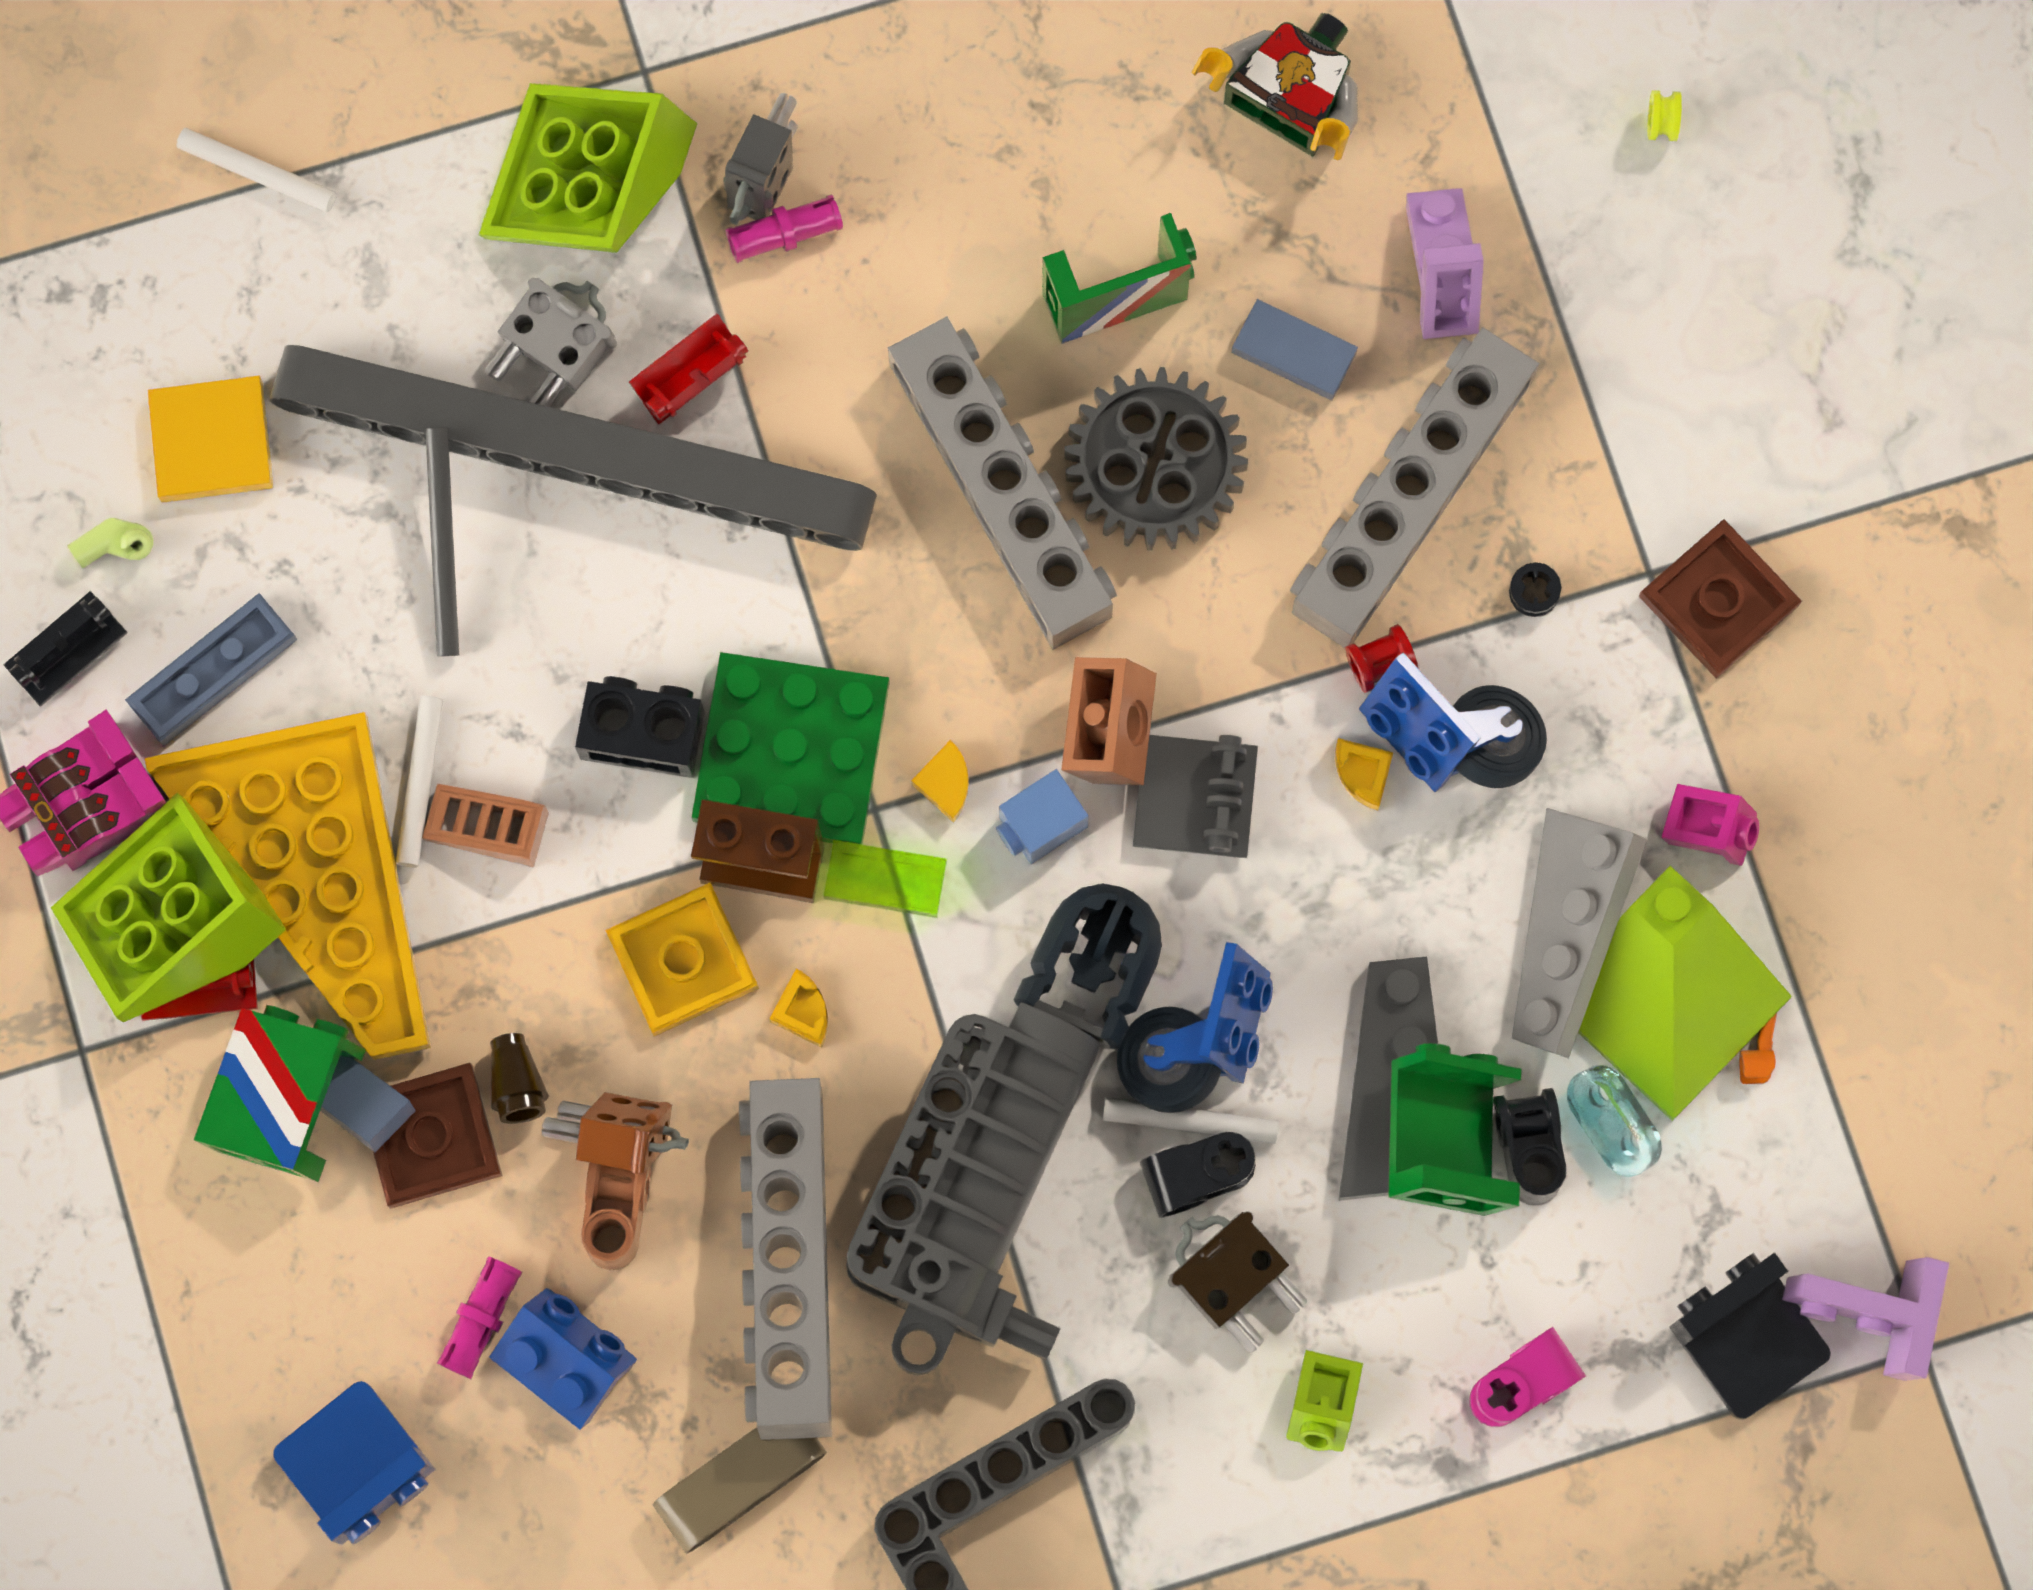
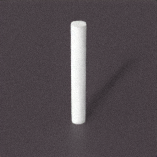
(256, 169)
(419, 781)
(1191, 1120)

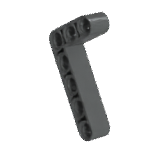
(987, 1492)

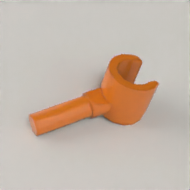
(1759, 1064)

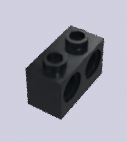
(635, 742)

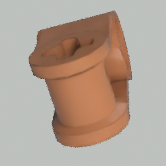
(617, 1200)

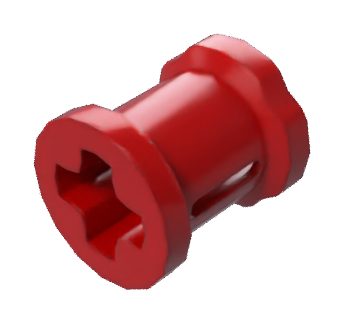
(1374, 658)

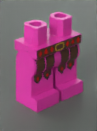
(84, 796)

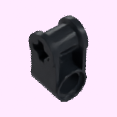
(1531, 1133)
(1186, 1175)

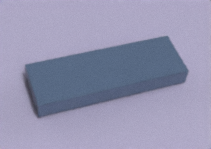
(211, 669)

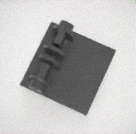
(1197, 796)

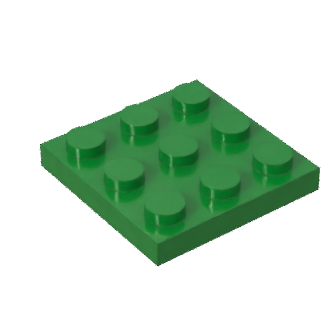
(794, 742)

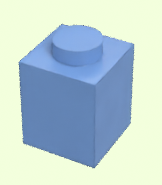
(1041, 818)

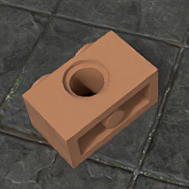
(1109, 721)

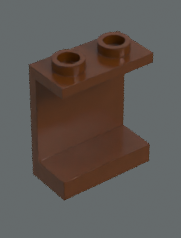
(758, 851)

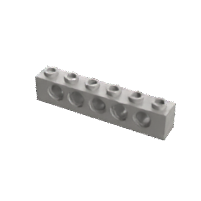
(1504, 378)
(1059, 611)
(804, 1406)

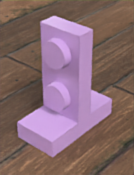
(1446, 263)
(1909, 1318)

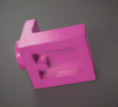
(1711, 823)

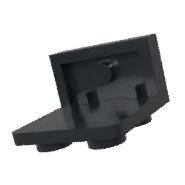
(1749, 1337)

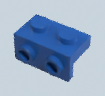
(562, 1356)

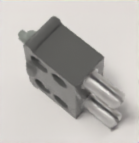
(761, 163)

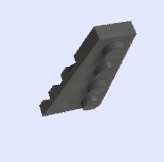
(1393, 1022)

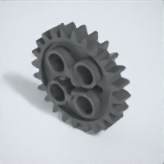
(1203, 473)

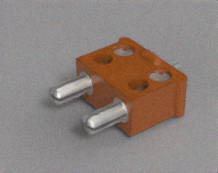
(616, 1131)

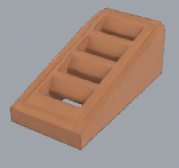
(529, 838)

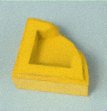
(1363, 771)
(945, 781)
(802, 1009)

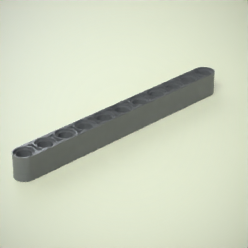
(575, 447)

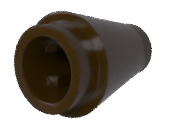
(515, 1080)

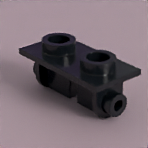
(65, 648)

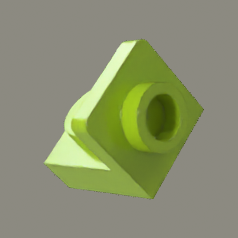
(1324, 1402)

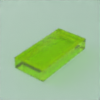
(885, 879)

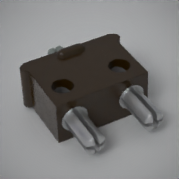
(1227, 1267)

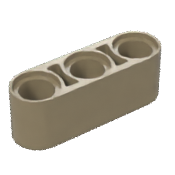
(733, 1485)

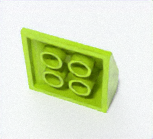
(586, 166)
(165, 913)
(1677, 994)

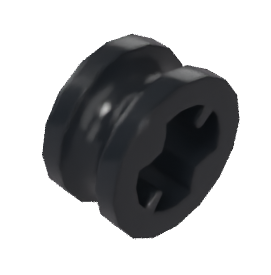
(1552, 590)

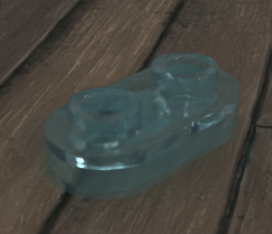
(1614, 1120)

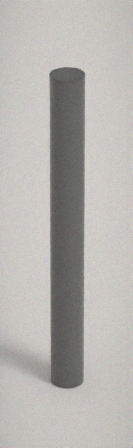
(442, 542)

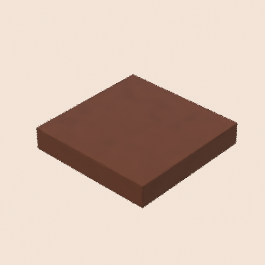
(1720, 598)
(441, 1143)

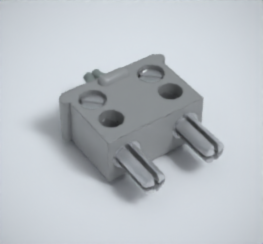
(557, 334)

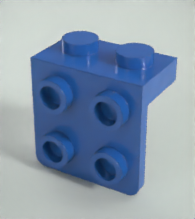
(353, 1463)

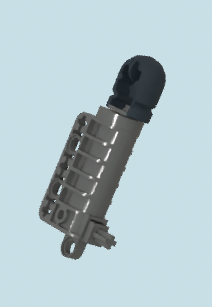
(1001, 1137)

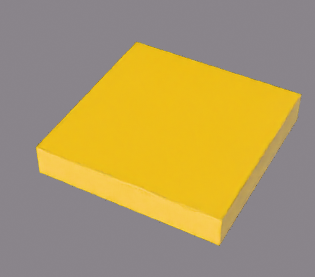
(210, 439)
(682, 959)

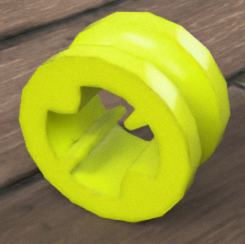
(1664, 115)

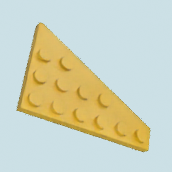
(316, 839)

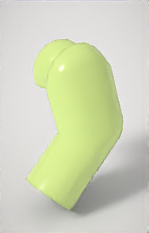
(114, 538)

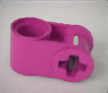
(1531, 1375)

